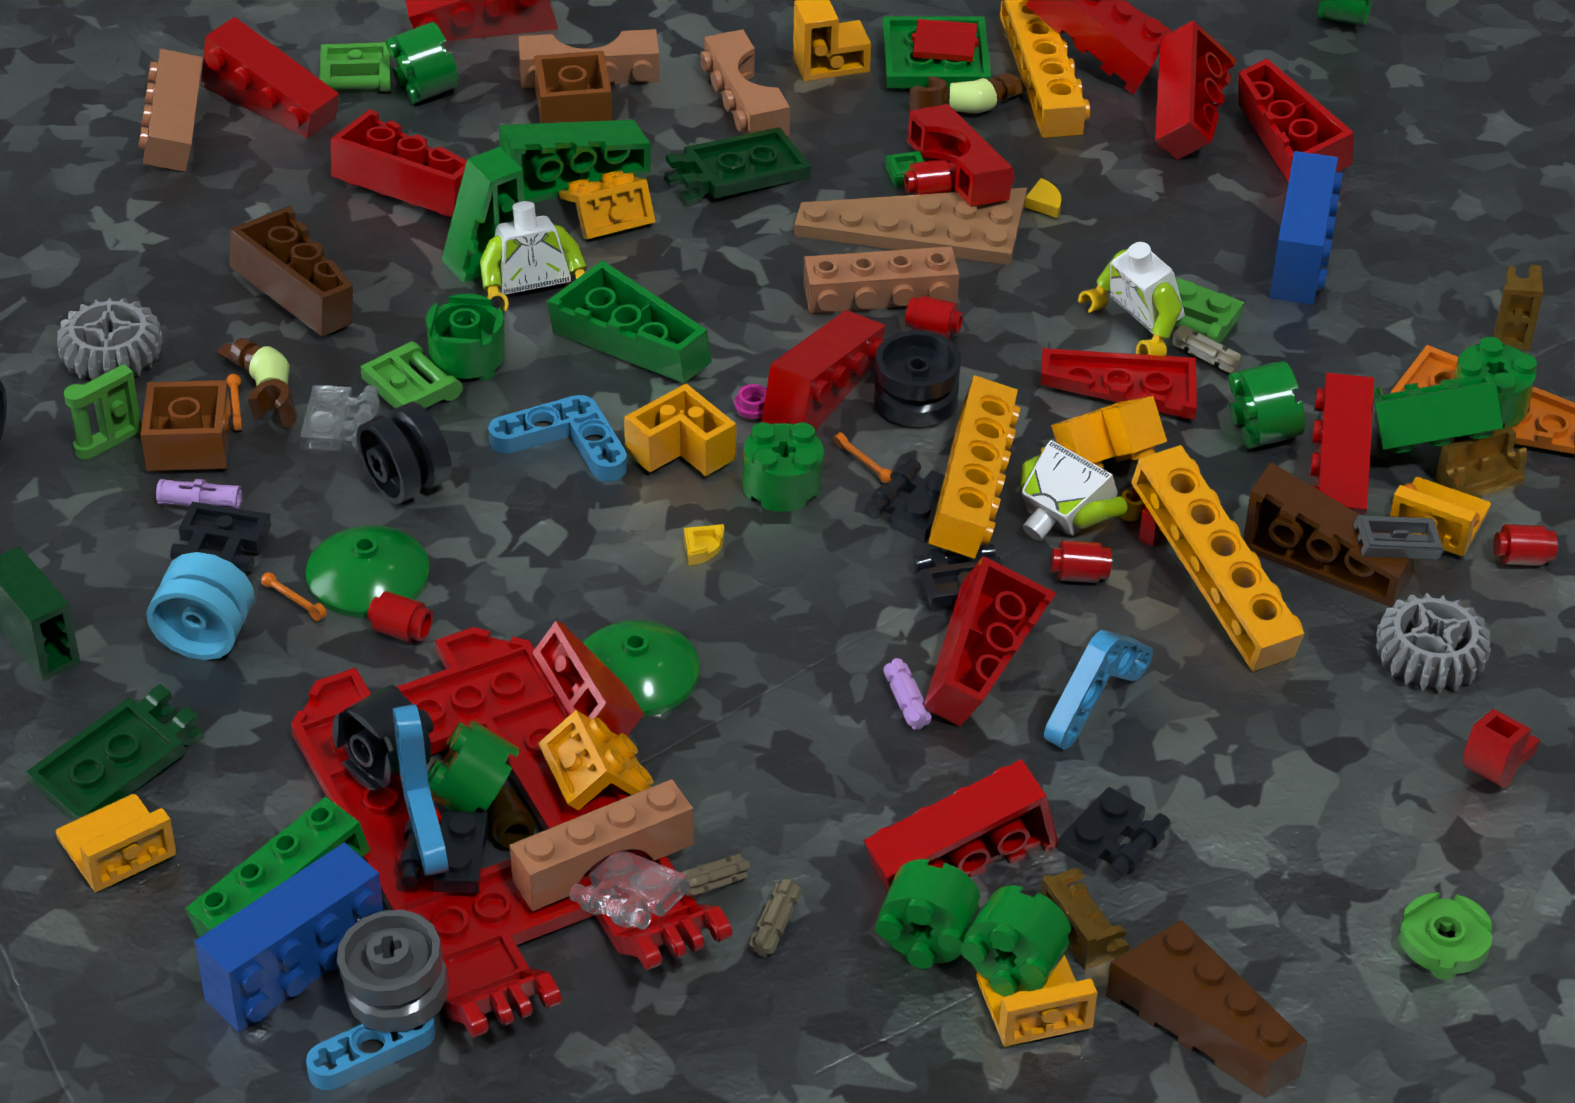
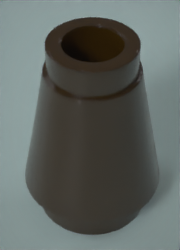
(510, 818)

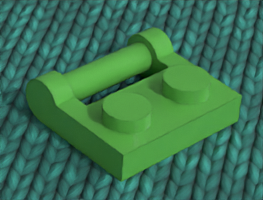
(365, 61)
(1208, 310)
(402, 384)
(115, 410)

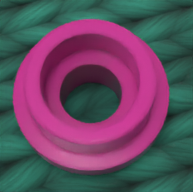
(750, 401)

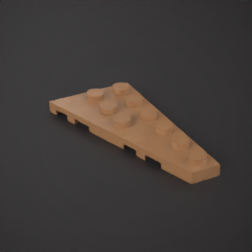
(917, 222)

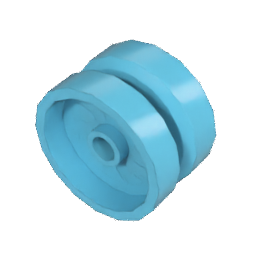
(200, 606)

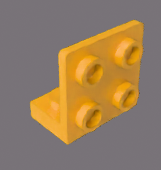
(610, 204)
(1451, 510)
(590, 757)
(117, 841)
(1042, 1013)

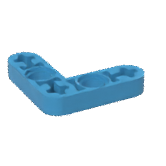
(579, 419)
(1104, 657)
(416, 790)
(362, 1063)

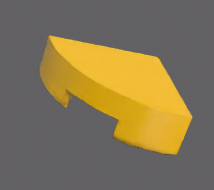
(1044, 199)
(703, 542)

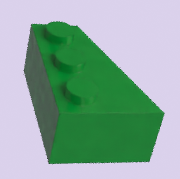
(485, 199)
(1437, 413)

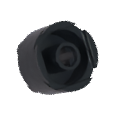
(370, 738)

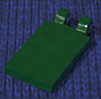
(736, 165)
(115, 754)

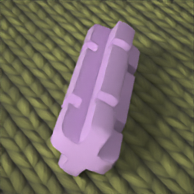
(907, 694)

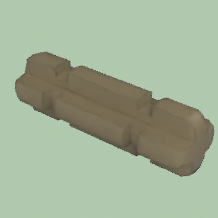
(1207, 349)
(716, 874)
(775, 918)

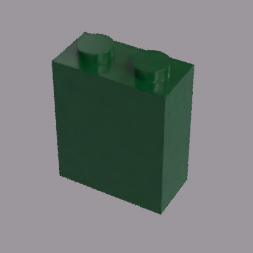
(35, 616)

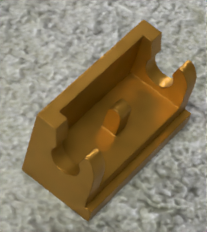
(1519, 308)
(1482, 464)
(1091, 933)

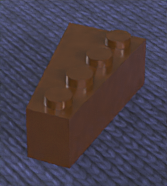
(292, 270)
(1317, 537)
(1209, 1007)

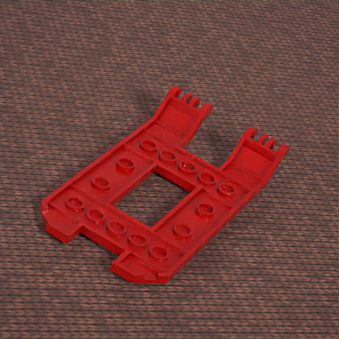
(480, 932)

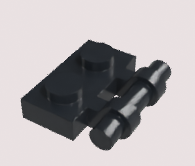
(916, 512)
(223, 527)
(945, 571)
(1104, 826)
(465, 848)

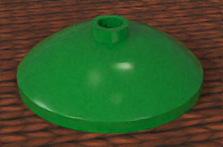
(362, 564)
(650, 660)

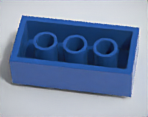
(1306, 228)
(286, 937)

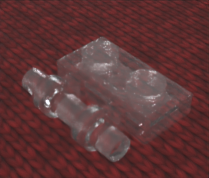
(328, 414)
(638, 886)

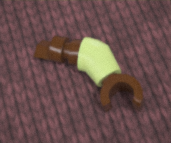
(966, 97)
(271, 376)

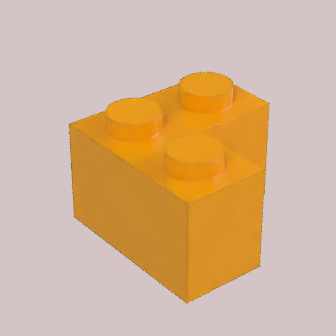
(824, 45)
(680, 426)
(1116, 431)

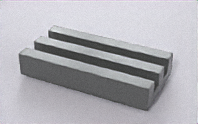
(1399, 543)

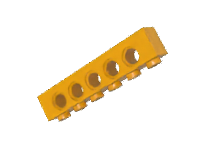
(1045, 71)
(976, 468)
(1218, 558)

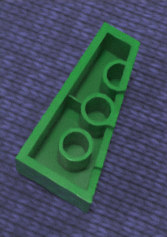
(629, 323)

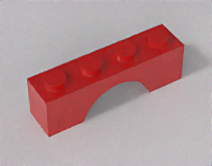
(980, 170)

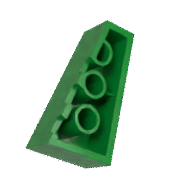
(573, 151)

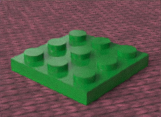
(907, 71)

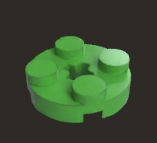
(1441, 954)

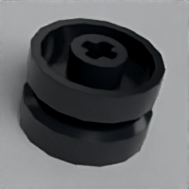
(917, 378)
(404, 452)

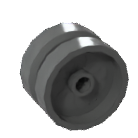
(393, 970)

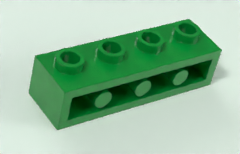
(282, 857)

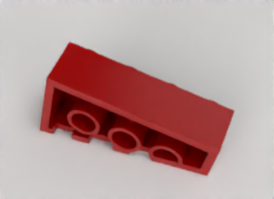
(483, 17)
(1109, 30)

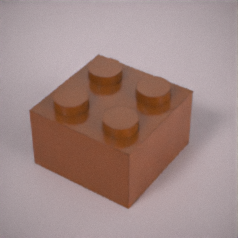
(573, 87)
(186, 425)

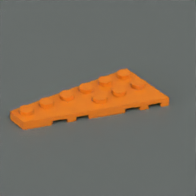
(1549, 417)

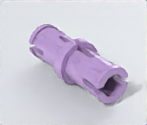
(183, 493)

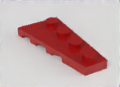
(1124, 377)

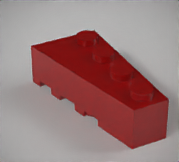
(265, 79)
(1190, 89)
(1290, 118)
(396, 164)
(821, 370)
(1343, 439)
(984, 633)
(970, 827)

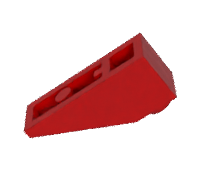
(586, 681)

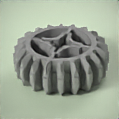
(108, 336)
(1433, 642)

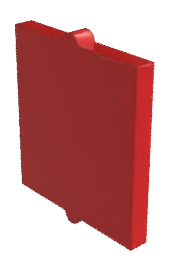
(945, 40)

